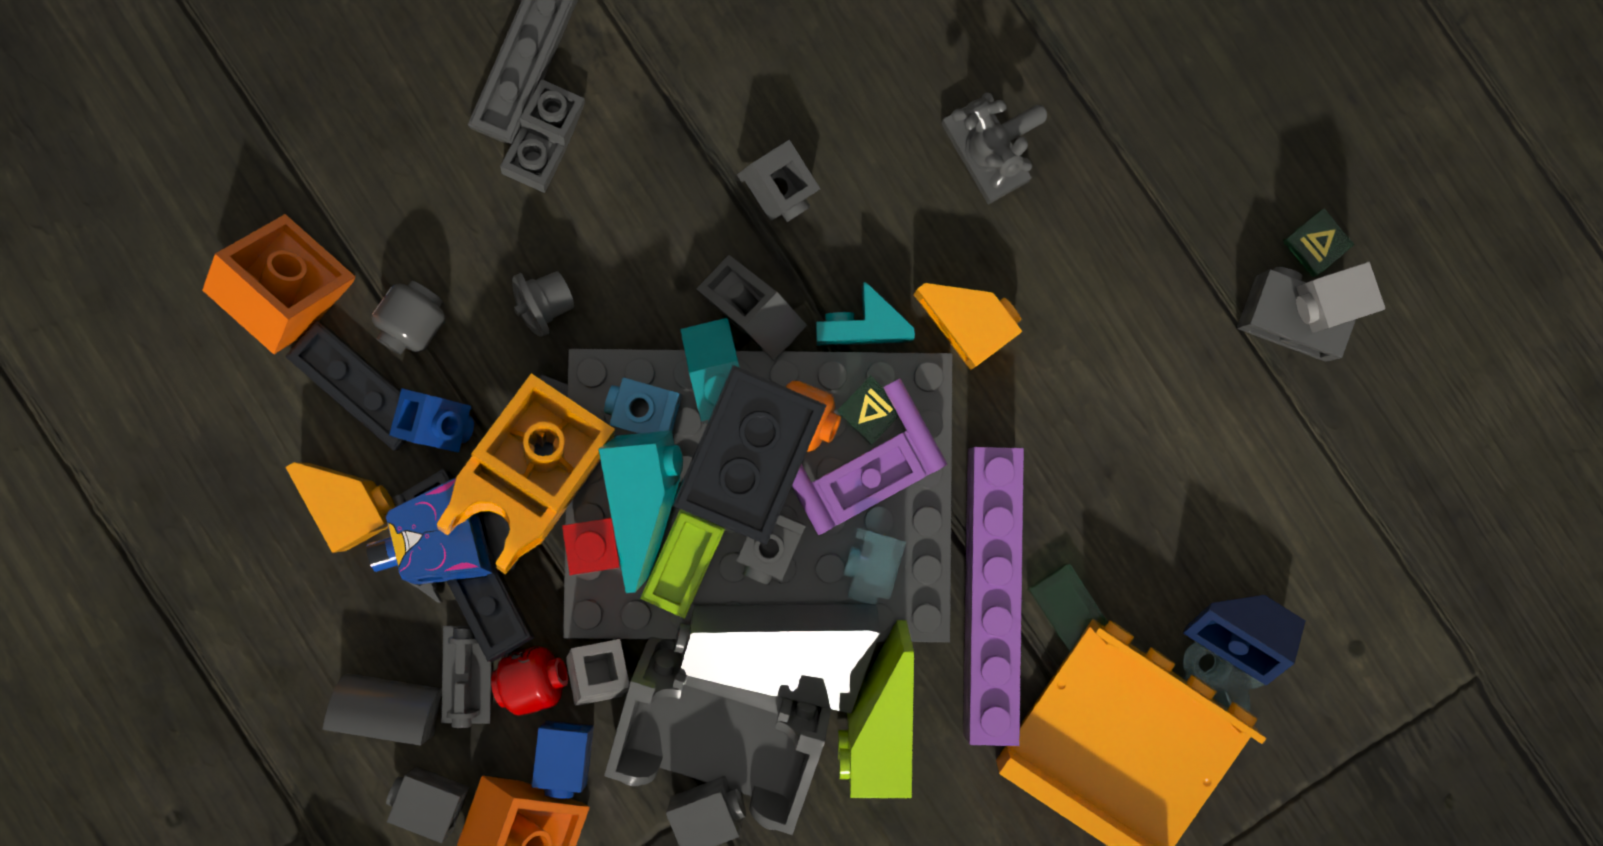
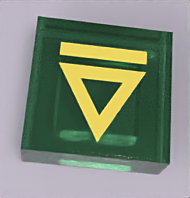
(1318, 242)
(869, 410)

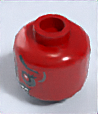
(529, 680)

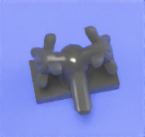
(987, 144)

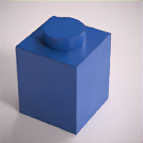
(562, 758)

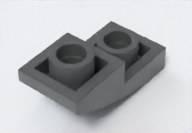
(543, 136)

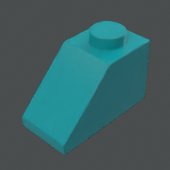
(709, 359)

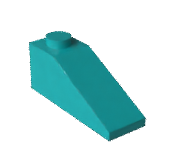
(641, 487)

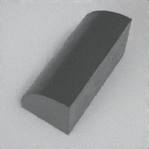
(383, 709)

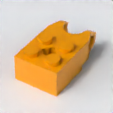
(518, 483)

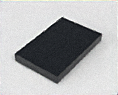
(749, 454)

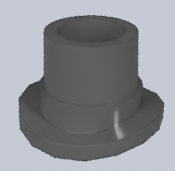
(541, 300)

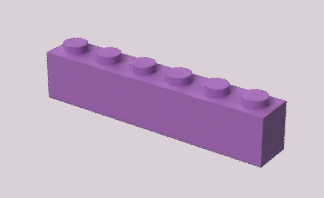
(993, 596)

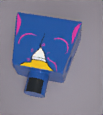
(423, 550)

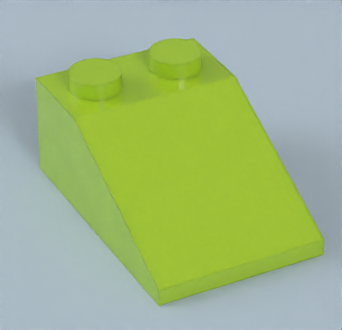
(879, 731)

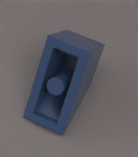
(1250, 634)

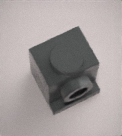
(789, 171)
(761, 568)

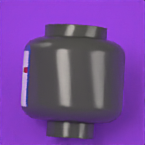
(408, 317)

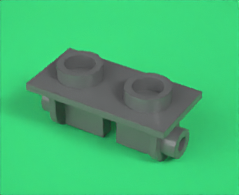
(464, 679)

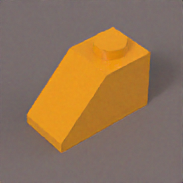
(970, 320)
(342, 504)

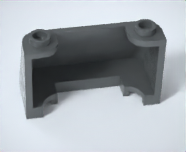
(715, 731)

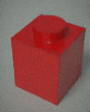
(591, 546)

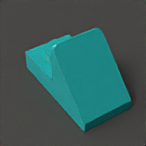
(879, 324)

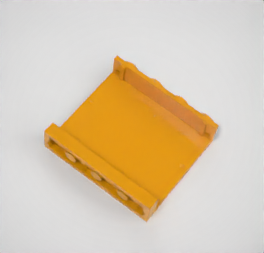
(1125, 742)

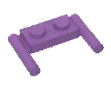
(875, 473)

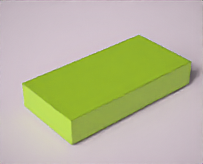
(682, 563)

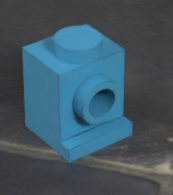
(662, 407)

